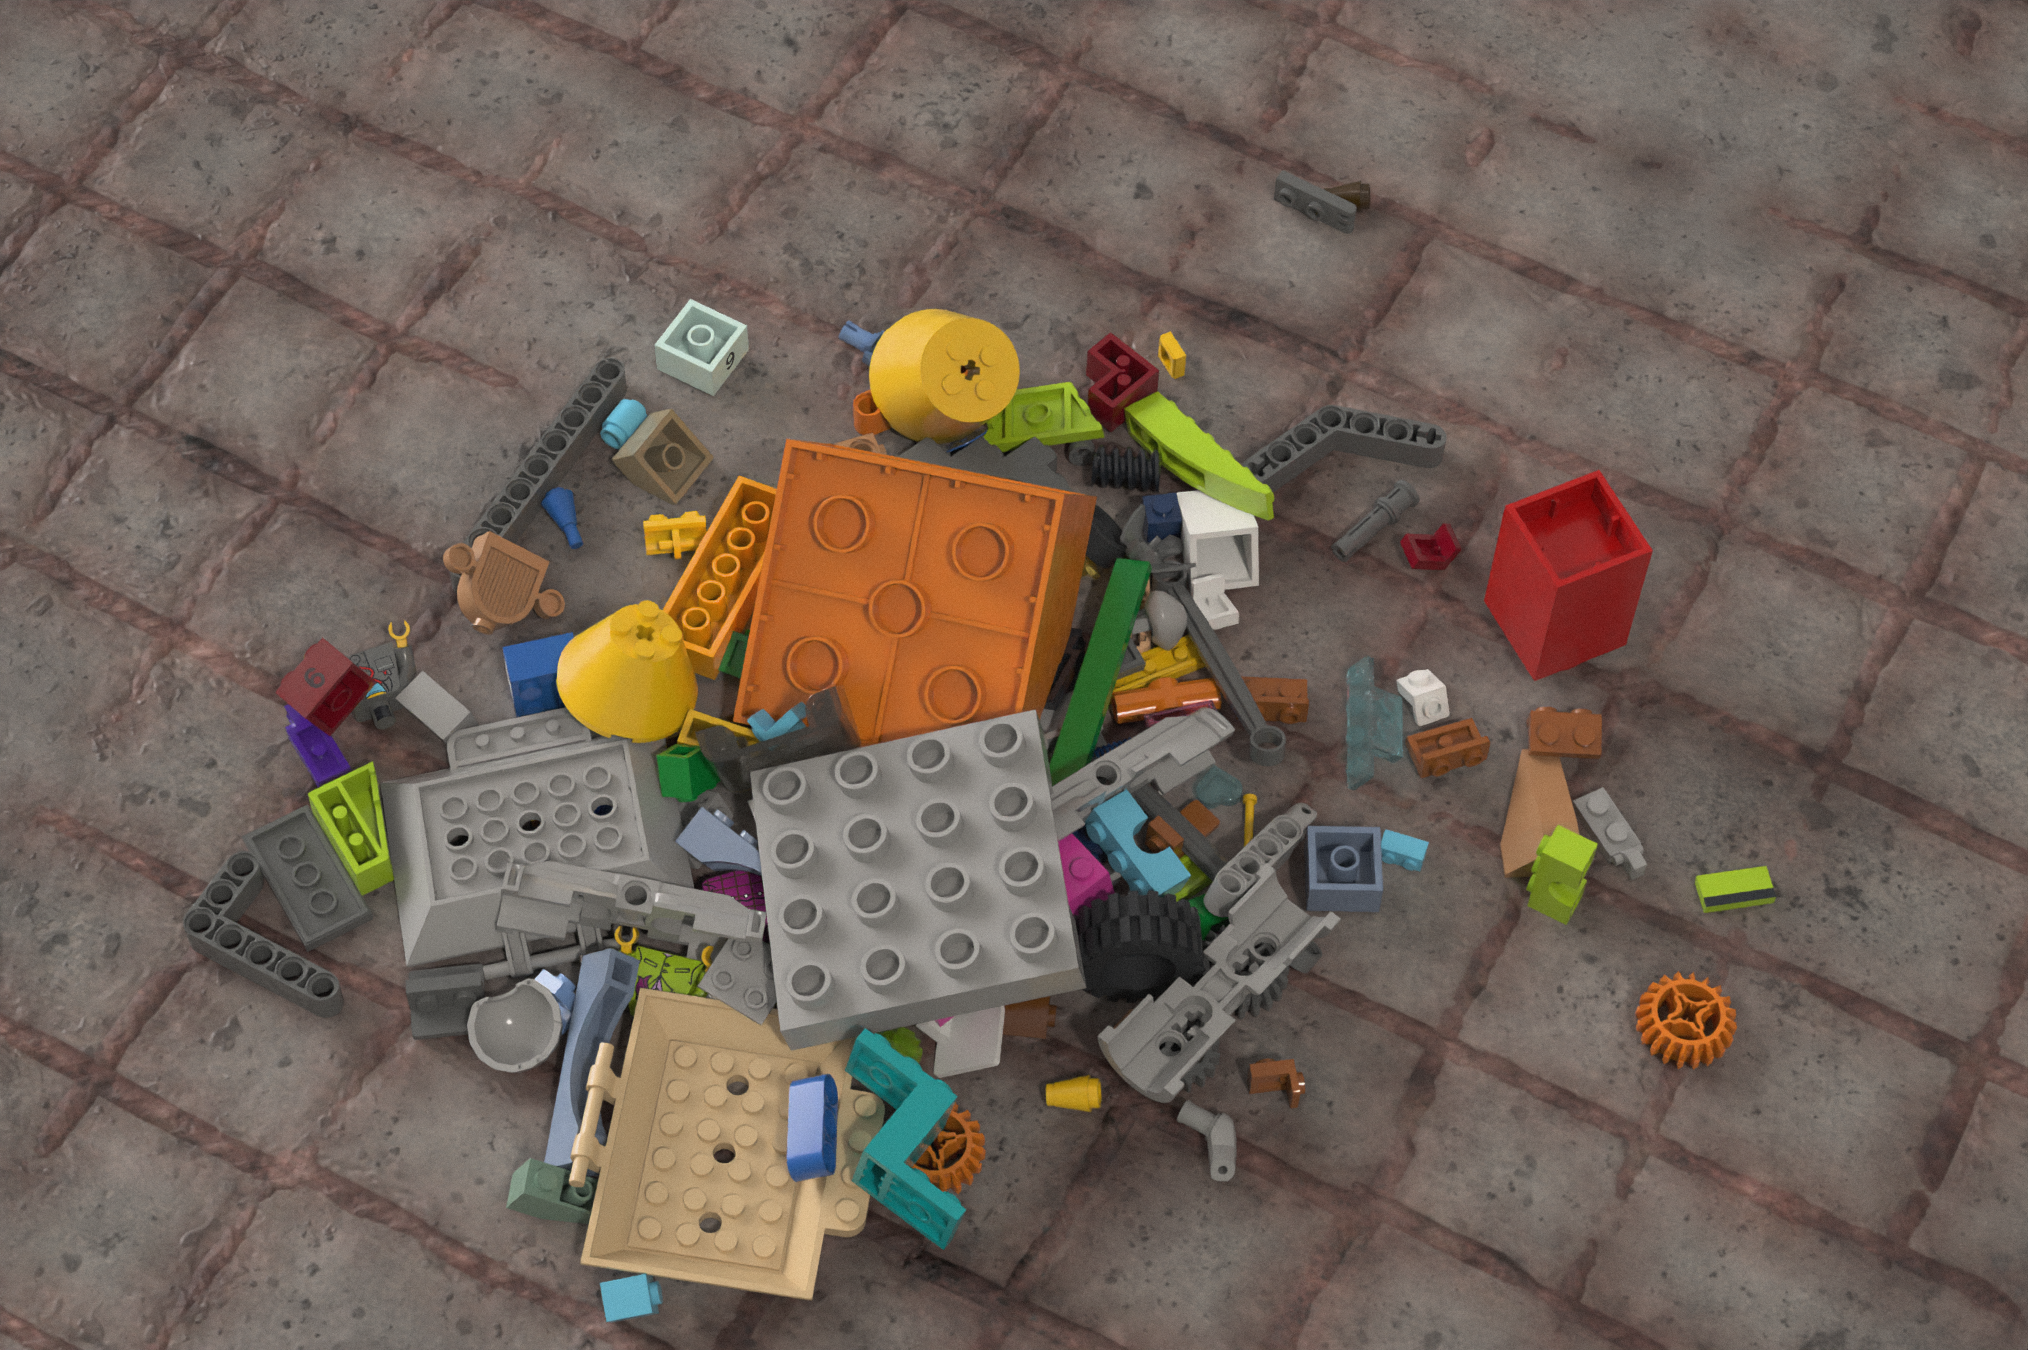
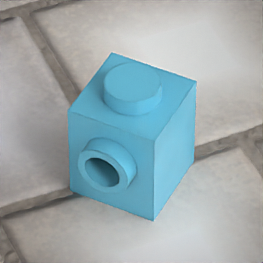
(631, 1297)

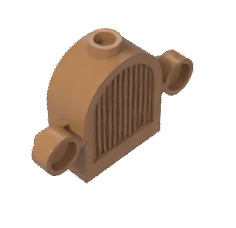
(500, 583)

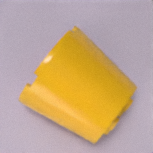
(920, 380)

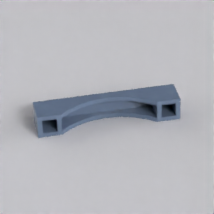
(718, 846)
(601, 996)

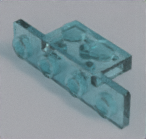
(1372, 724)

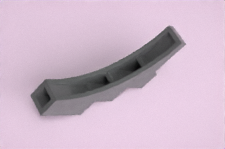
(1028, 463)

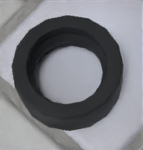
(1104, 540)

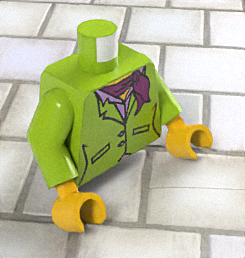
(664, 970)

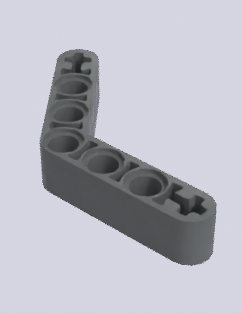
(1347, 432)

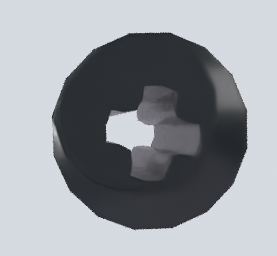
(1126, 468)

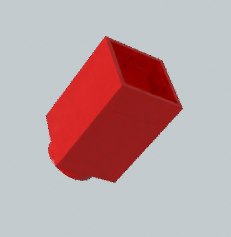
(1567, 575)

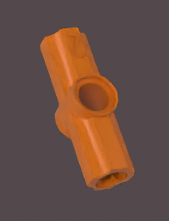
(1161, 696)

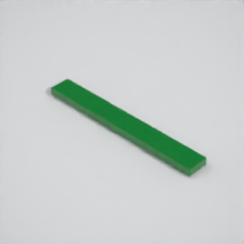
(1100, 668)

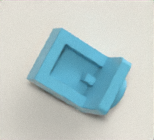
(766, 728)

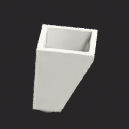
(1218, 540)

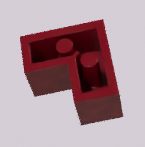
(1119, 380)

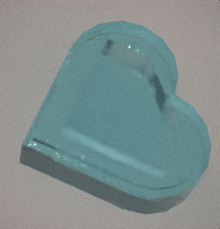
(1218, 788)

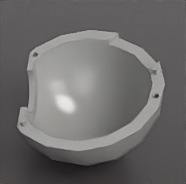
(516, 1028)

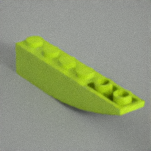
(1196, 456)

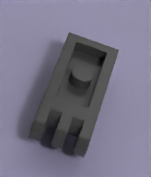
(1315, 202)

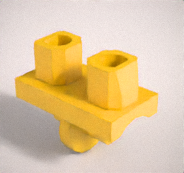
(674, 534)

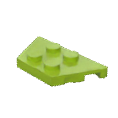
(1046, 412)

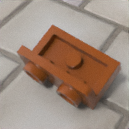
(1565, 733)
(1447, 748)

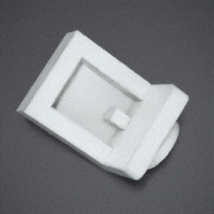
(1212, 601)
(1426, 696)

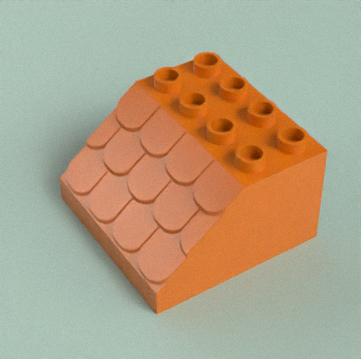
(913, 590)

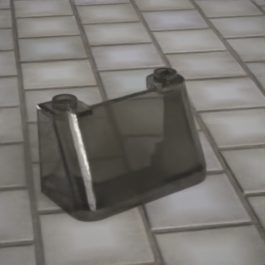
(829, 732)

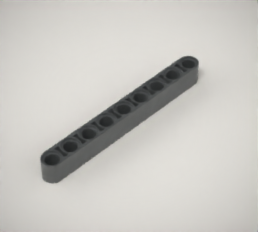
(552, 455)

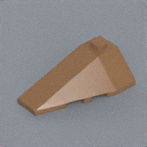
(1536, 808)

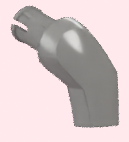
(1219, 1135)

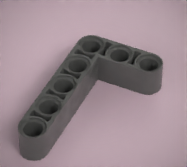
(253, 947)

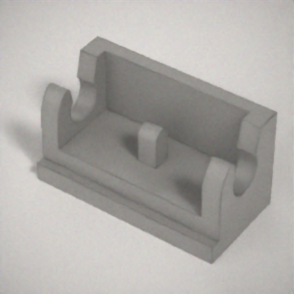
(435, 707)

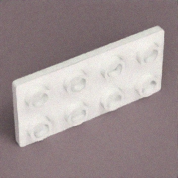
(967, 1041)

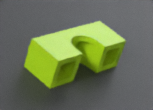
(1560, 873)

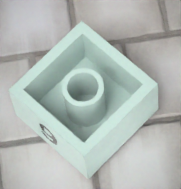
(701, 347)

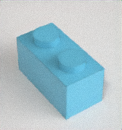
(1403, 850)

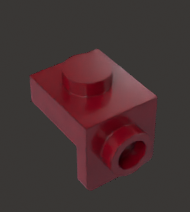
(1431, 551)

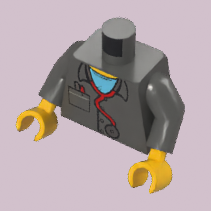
(393, 671)

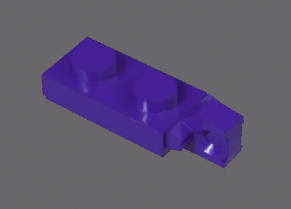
(315, 749)

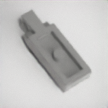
(1611, 832)

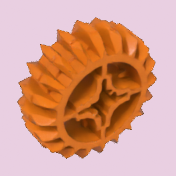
(1677, 1037)
(962, 1139)

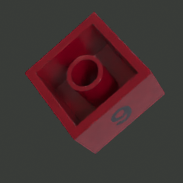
(325, 686)

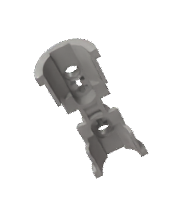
(1163, 753)
(551, 894)
(1257, 917)

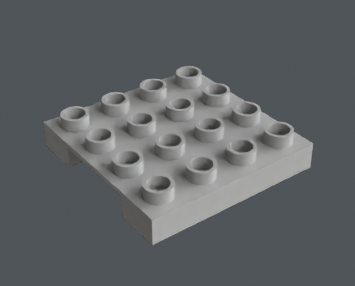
(914, 881)

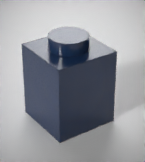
(1161, 516)

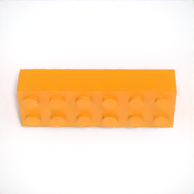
(723, 576)

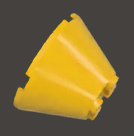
(629, 675)

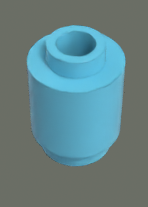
(622, 422)

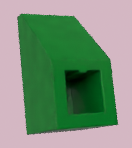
(685, 773)

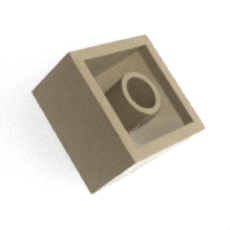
(663, 456)

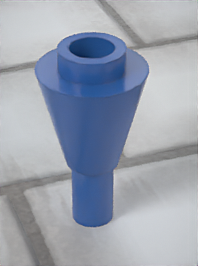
(561, 507)

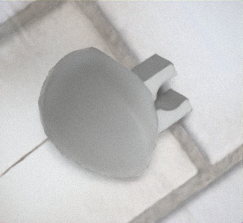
(1164, 617)

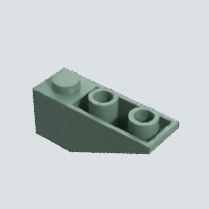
(546, 1193)

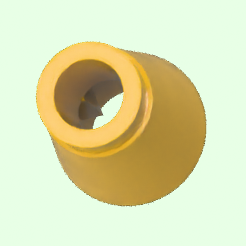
(1075, 1093)

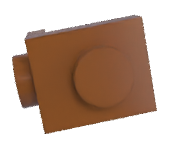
(1274, 1075)

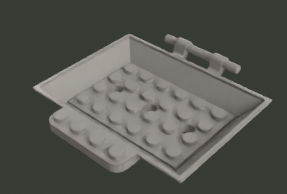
(498, 781)

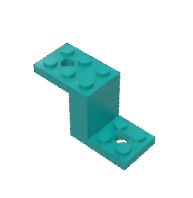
(888, 1159)

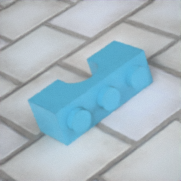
(1113, 828)

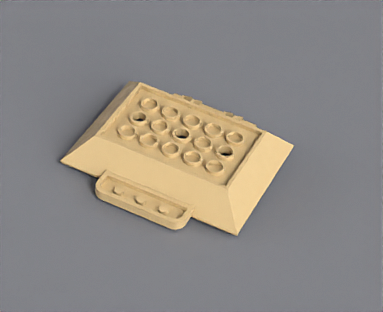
(673, 1119)

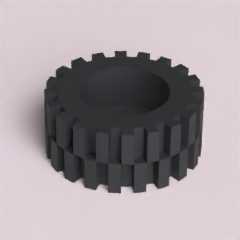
(1138, 945)

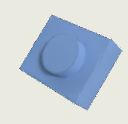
(562, 990)

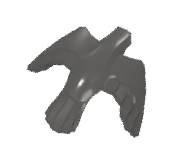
(1154, 551)

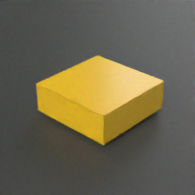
(1172, 355)

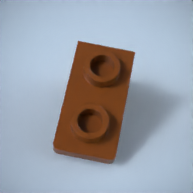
(1162, 835)

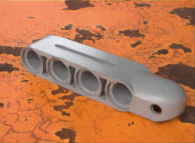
(1269, 846)

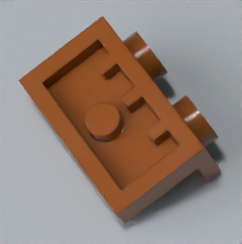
(1279, 698)

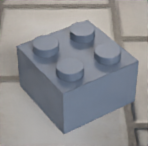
(1343, 868)

